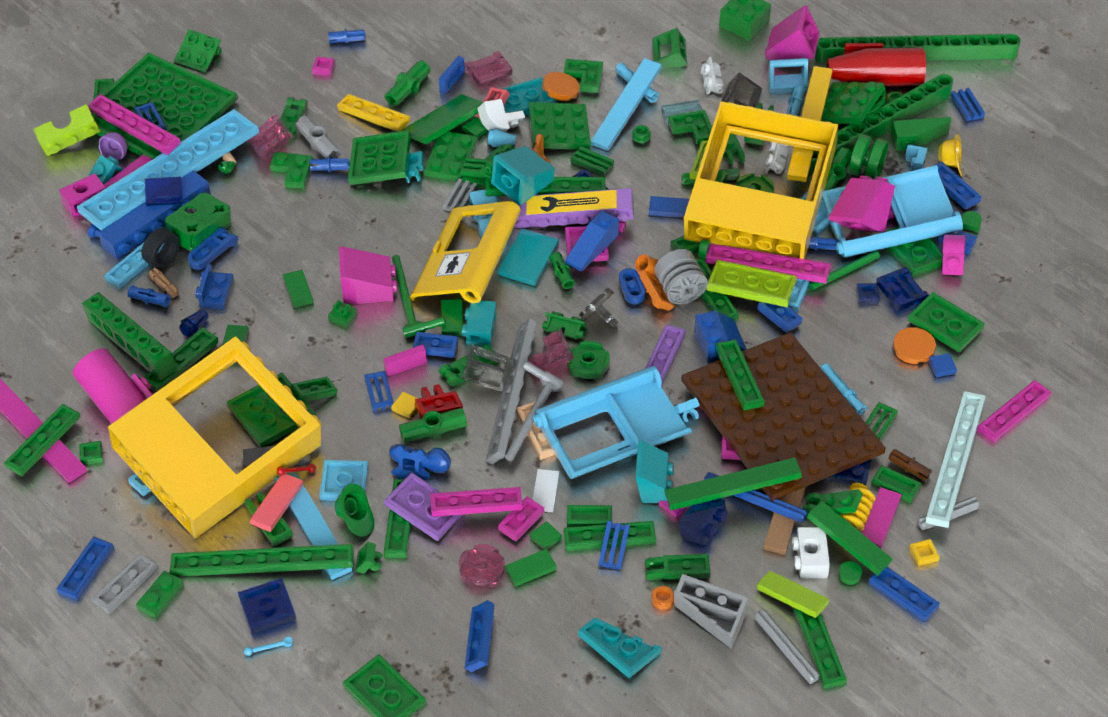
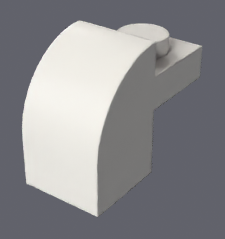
(494, 116)

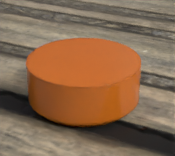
(662, 597)

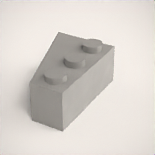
(712, 607)

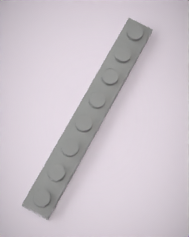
(510, 394)

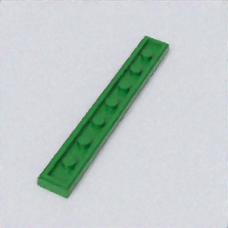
(262, 560)

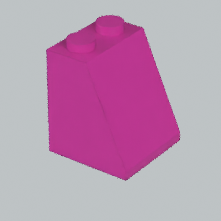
(793, 37)
(864, 204)
(366, 276)

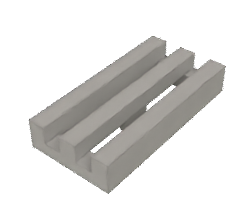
(463, 186)

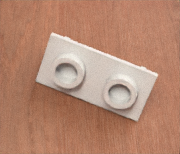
(712, 77)
(776, 158)

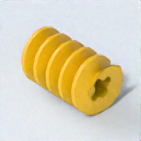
(863, 511)

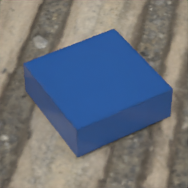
(942, 365)

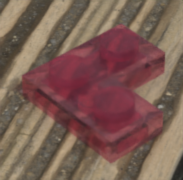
(557, 352)

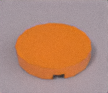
(560, 86)
(914, 345)

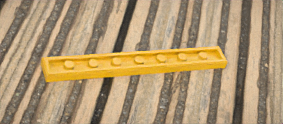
(813, 109)

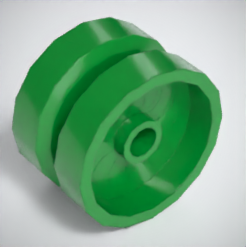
(868, 157)

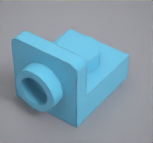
(916, 156)

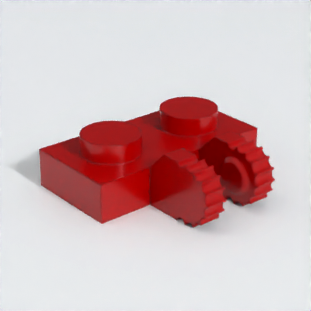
(440, 402)

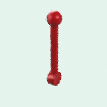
(311, 468)

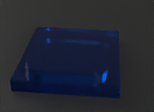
(163, 191)

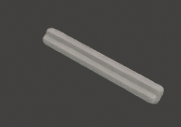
(787, 646)

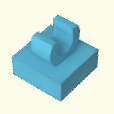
(688, 408)

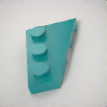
(622, 651)

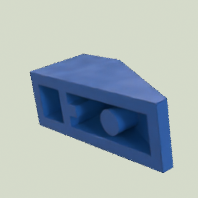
(594, 240)

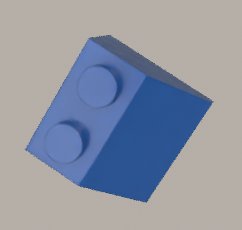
(715, 328)

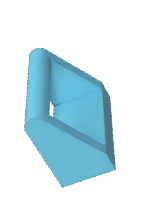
(785, 83)

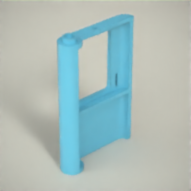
(918, 206)

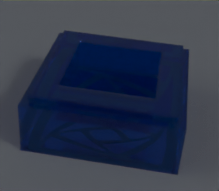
(867, 293)

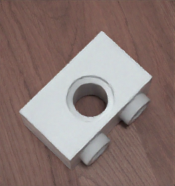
(815, 563)

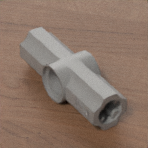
(318, 138)

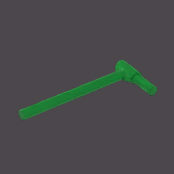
(413, 326)

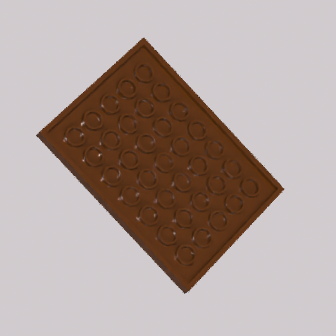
(800, 415)

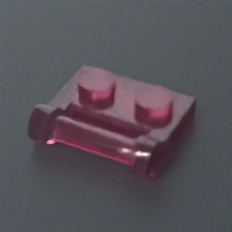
(489, 68)

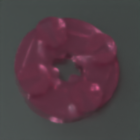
(484, 577)

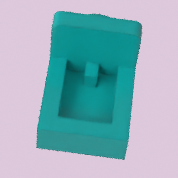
(105, 168)

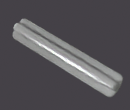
(960, 508)

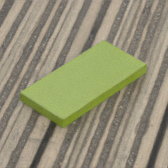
(752, 283)

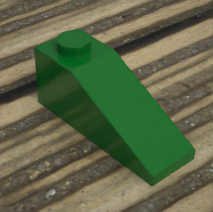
(918, 131)

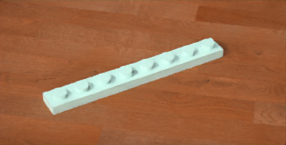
(955, 460)

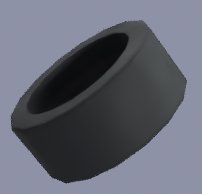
(167, 253)

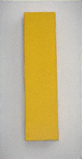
(373, 113)

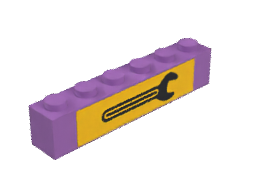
(575, 207)

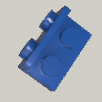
(214, 289)

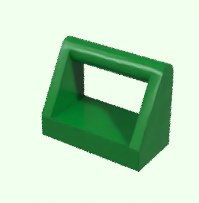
(678, 57)

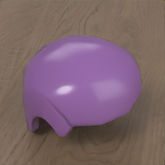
(113, 145)

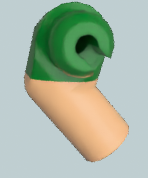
(228, 163)

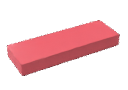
(276, 502)

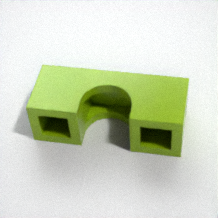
(81, 127)

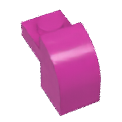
(953, 254)

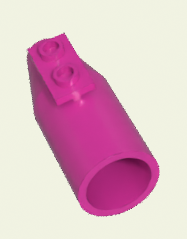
(110, 384)

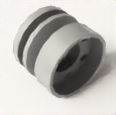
(680, 276)

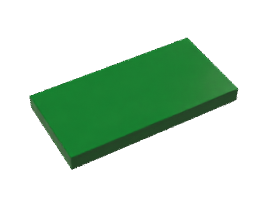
(443, 119)

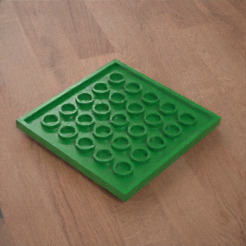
(181, 98)

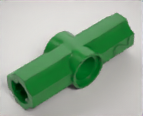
(407, 83)
(838, 167)
(432, 425)

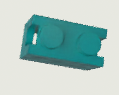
(480, 323)

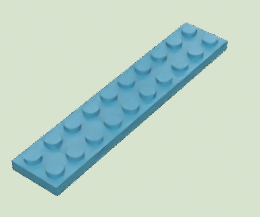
(189, 156)

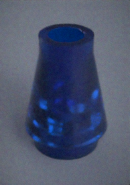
(193, 323)

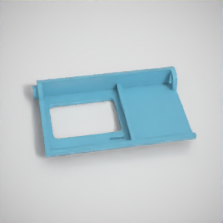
(634, 404)

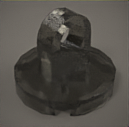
(597, 305)

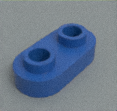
(634, 289)

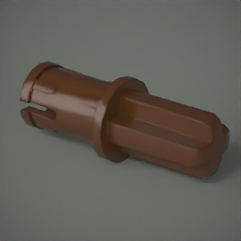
(910, 465)

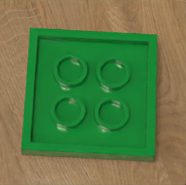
(850, 102)
(560, 124)
(379, 157)
(262, 415)

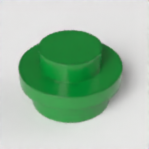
(641, 134)

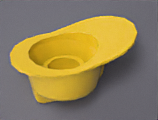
(951, 153)

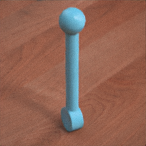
(287, 642)

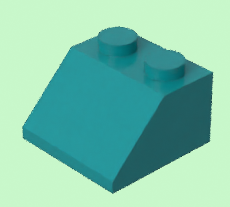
(653, 473)

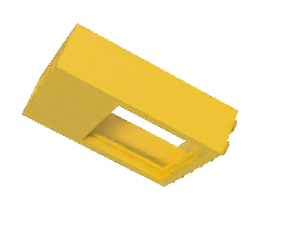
(753, 217)
(183, 466)

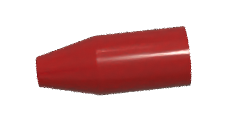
(880, 65)

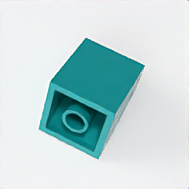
(521, 174)

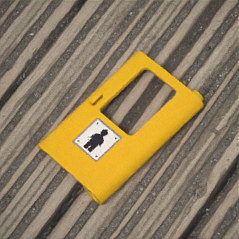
(468, 268)

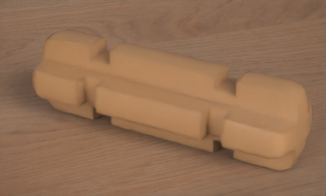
(163, 282)

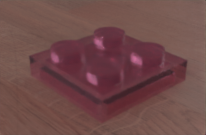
(270, 137)

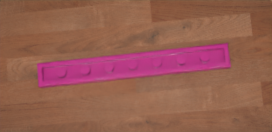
(27, 423)

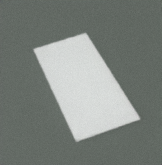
(546, 488)

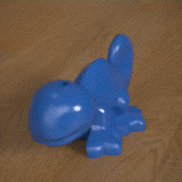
(417, 460)

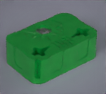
(198, 220)

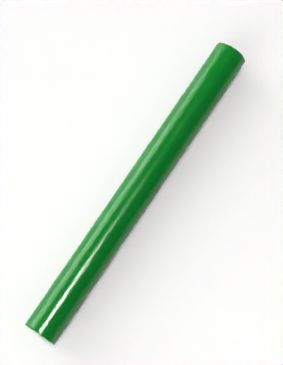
(847, 268)

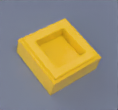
(405, 405)
(924, 552)

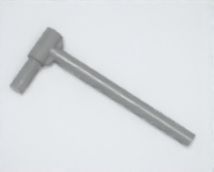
(550, 383)

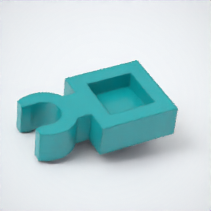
(415, 164)

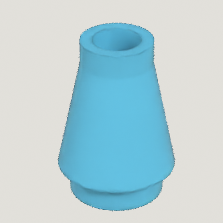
(497, 138)

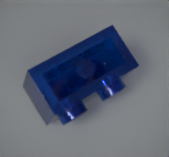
(703, 520)

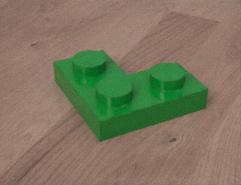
(588, 71)
(694, 122)
(295, 165)

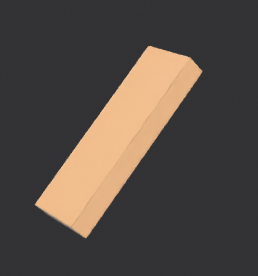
(535, 434)

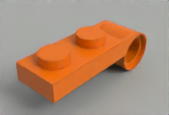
(645, 268)

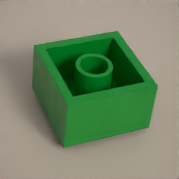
(745, 17)

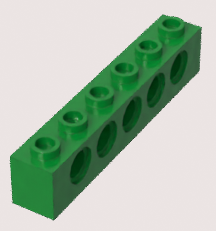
(129, 336)

